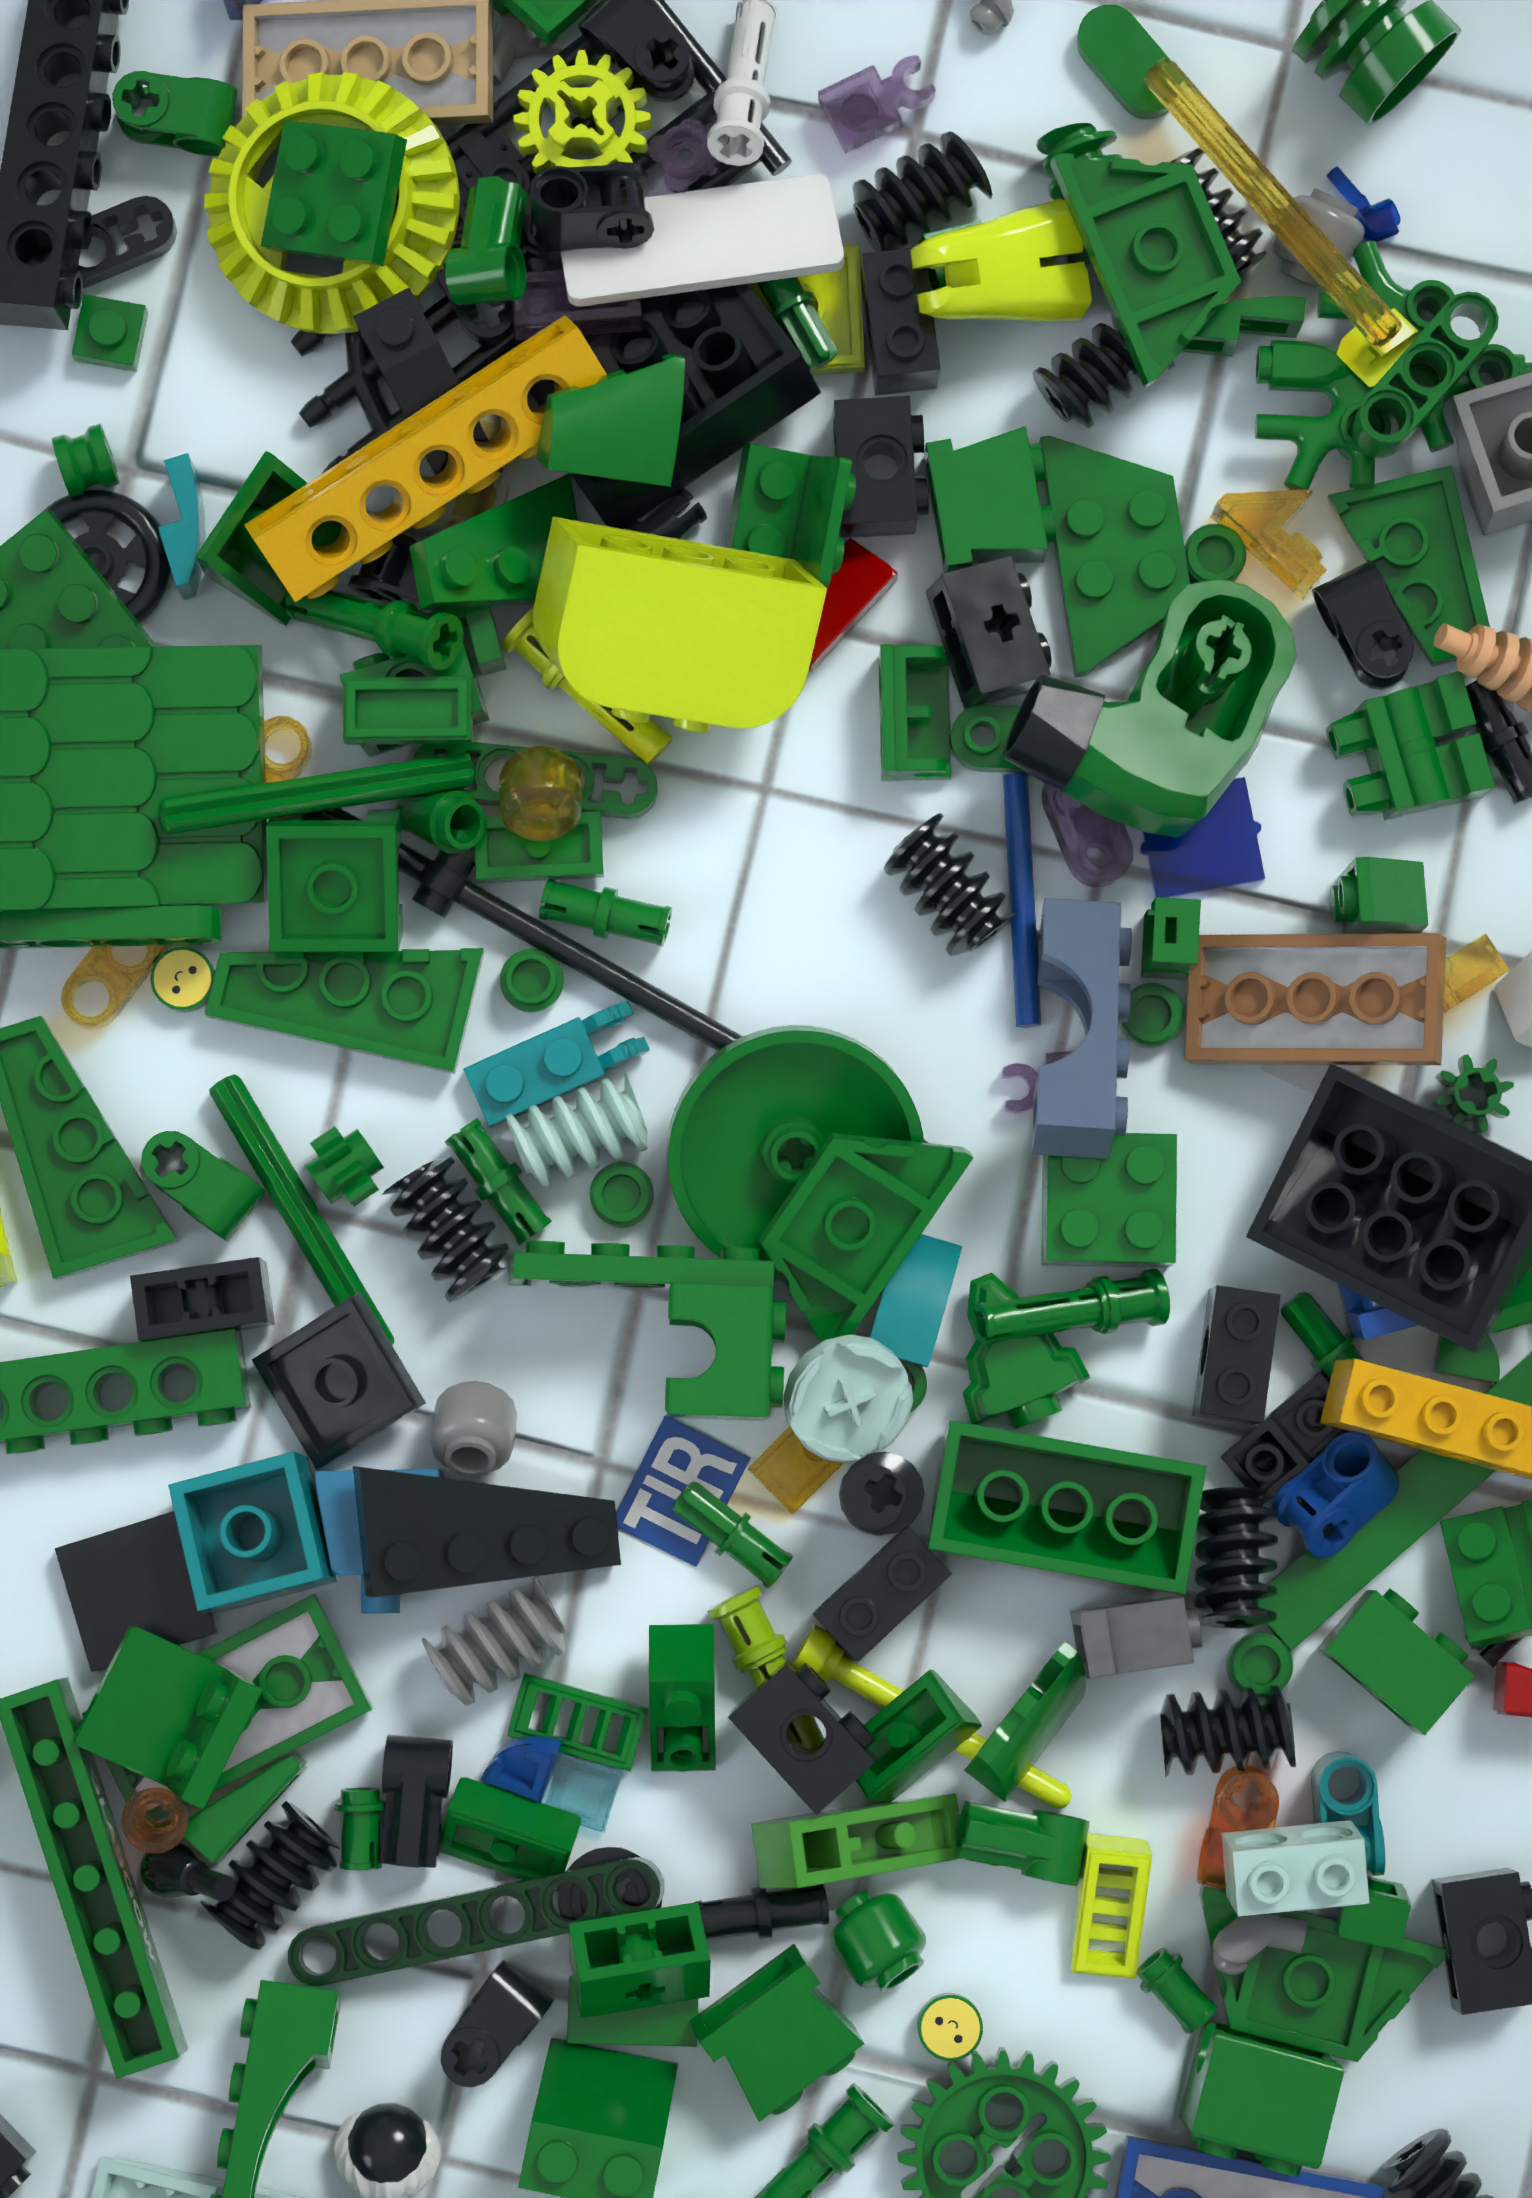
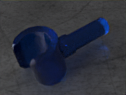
(1378, 219)

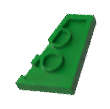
(494, 554)

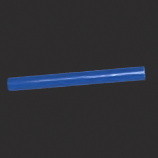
(1021, 899)

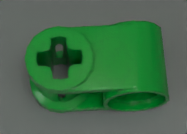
(184, 112)
(208, 1189)

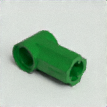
(490, 258)
(1038, 1843)

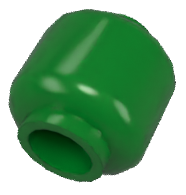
(878, 1940)

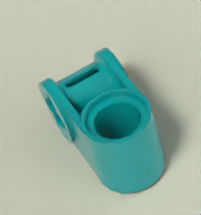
(1360, 1808)

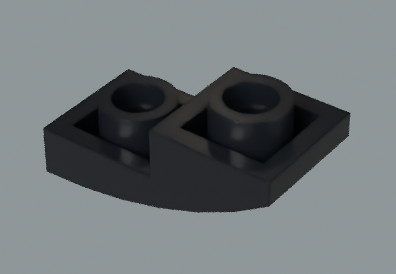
(1285, 1441)

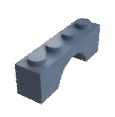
(1076, 1095)

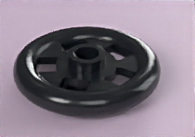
(145, 550)

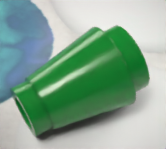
(444, 819)

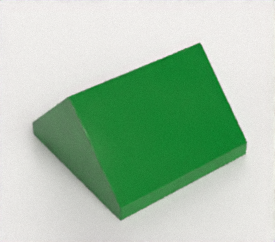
(233, 556)

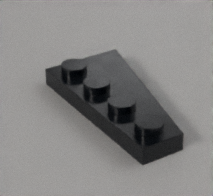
(461, 1533)

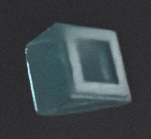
(584, 1790)

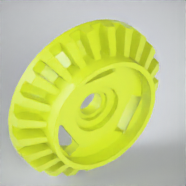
(421, 223)

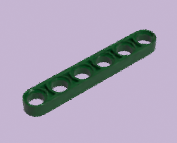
(474, 1914)

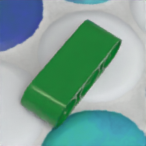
(1442, 351)

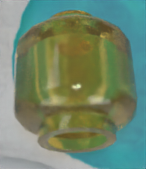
(540, 794)

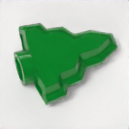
(1016, 1374)

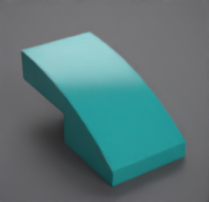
(185, 537)
(916, 1300)

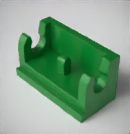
(914, 713)

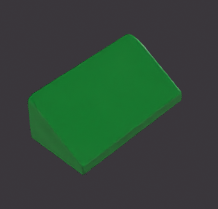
(914, 1736)
(507, 1831)

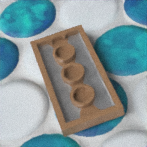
(1317, 999)

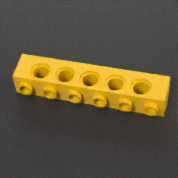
(395, 458)
(1430, 1416)

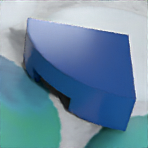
(524, 1766)

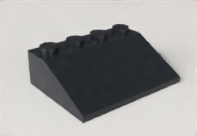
(736, 385)
(1402, 1208)

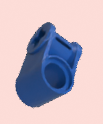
(1337, 1493)

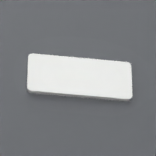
(715, 242)

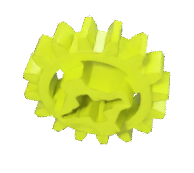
(600, 99)

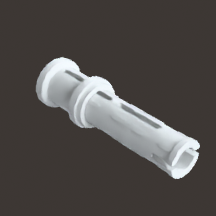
(742, 98)

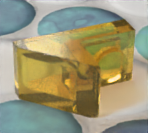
(1260, 523)

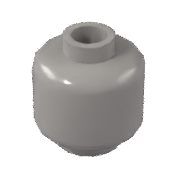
(1337, 222)
(473, 1428)

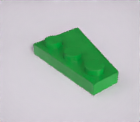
(1421, 548)

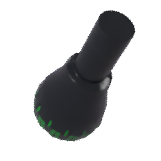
(183, 1873)

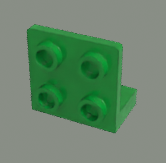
(792, 507)
(167, 1715)

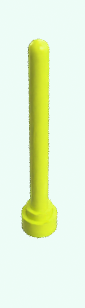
(828, 1662)

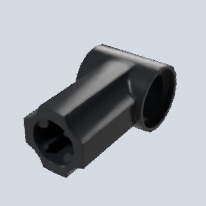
(415, 1783)

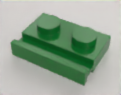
(1492, 1572)

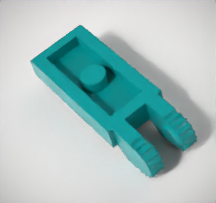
(549, 1065)

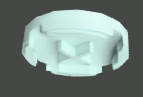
(848, 1398)

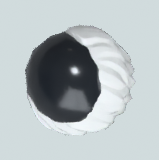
(386, 2151)

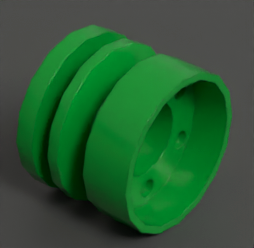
(1380, 45)

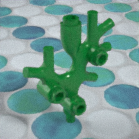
(1317, 368)

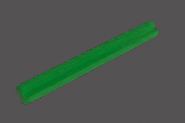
(316, 793)
(289, 1194)

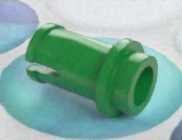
(360, 1828)
(1175, 1989)

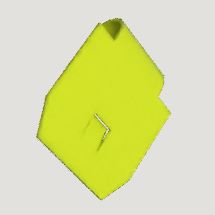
(1361, 355)

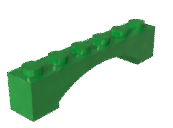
(289, 2038)

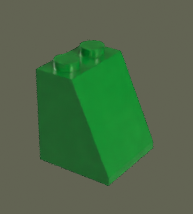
(598, 2123)

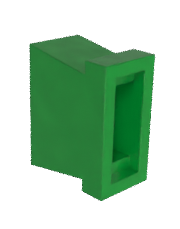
(989, 500)
(777, 2033)

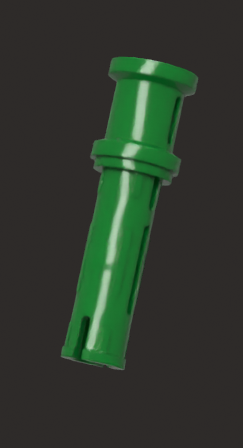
(395, 627)
(1099, 1305)
(830, 2147)

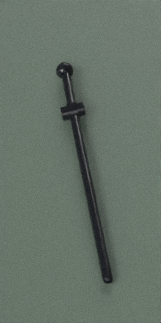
(446, 882)

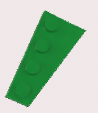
(374, 1003)
(73, 1167)
(614, 1264)

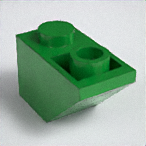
(1380, 897)
(682, 1697)

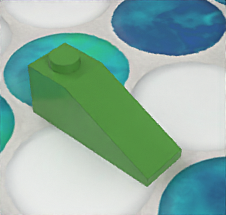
(855, 1841)

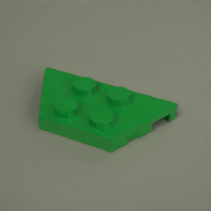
(1150, 250)
(1113, 547)
(856, 1223)
(1326, 1996)

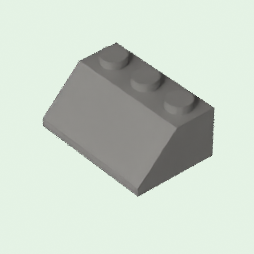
(1496, 451)

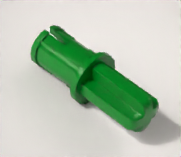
(799, 320)
(1318, 1332)
(731, 1533)

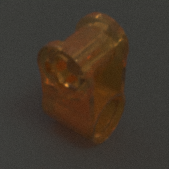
(1227, 1817)

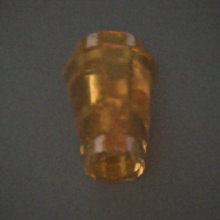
(153, 1835)

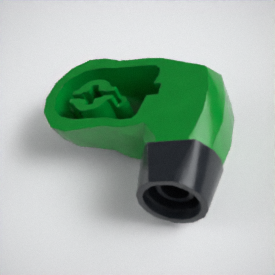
(1182, 724)

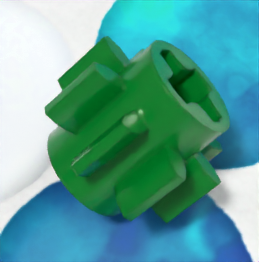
(1479, 1078)
(344, 1166)

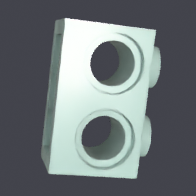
(1295, 1868)

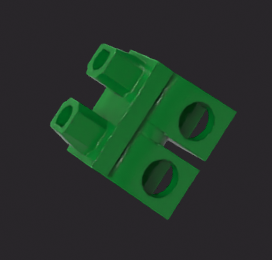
(1403, 753)

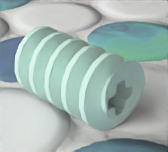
(579, 1131)

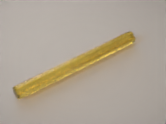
(1272, 202)

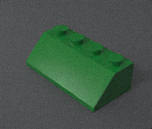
(1066, 1507)

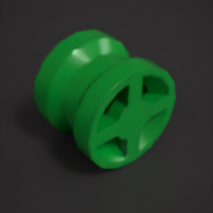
(85, 460)

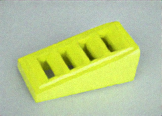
(1113, 1851)

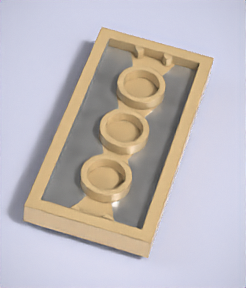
(422, 48)

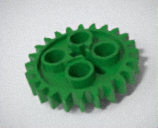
(960, 2115)

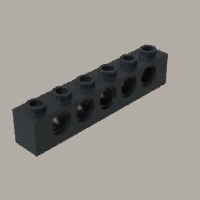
(29, 167)

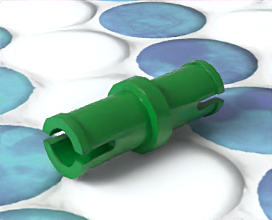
(605, 912)
(498, 1181)

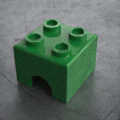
(743, 1327)
(1260, 2099)

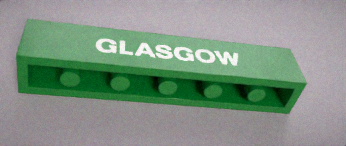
(92, 1879)

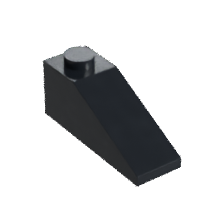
(409, 359)

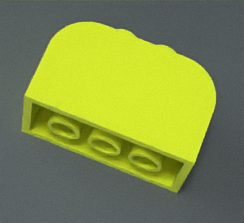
(676, 625)

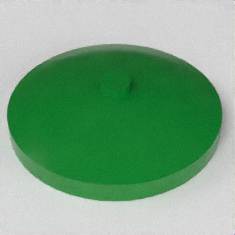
(761, 1117)

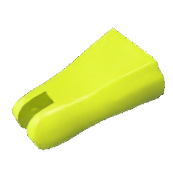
(1008, 268)

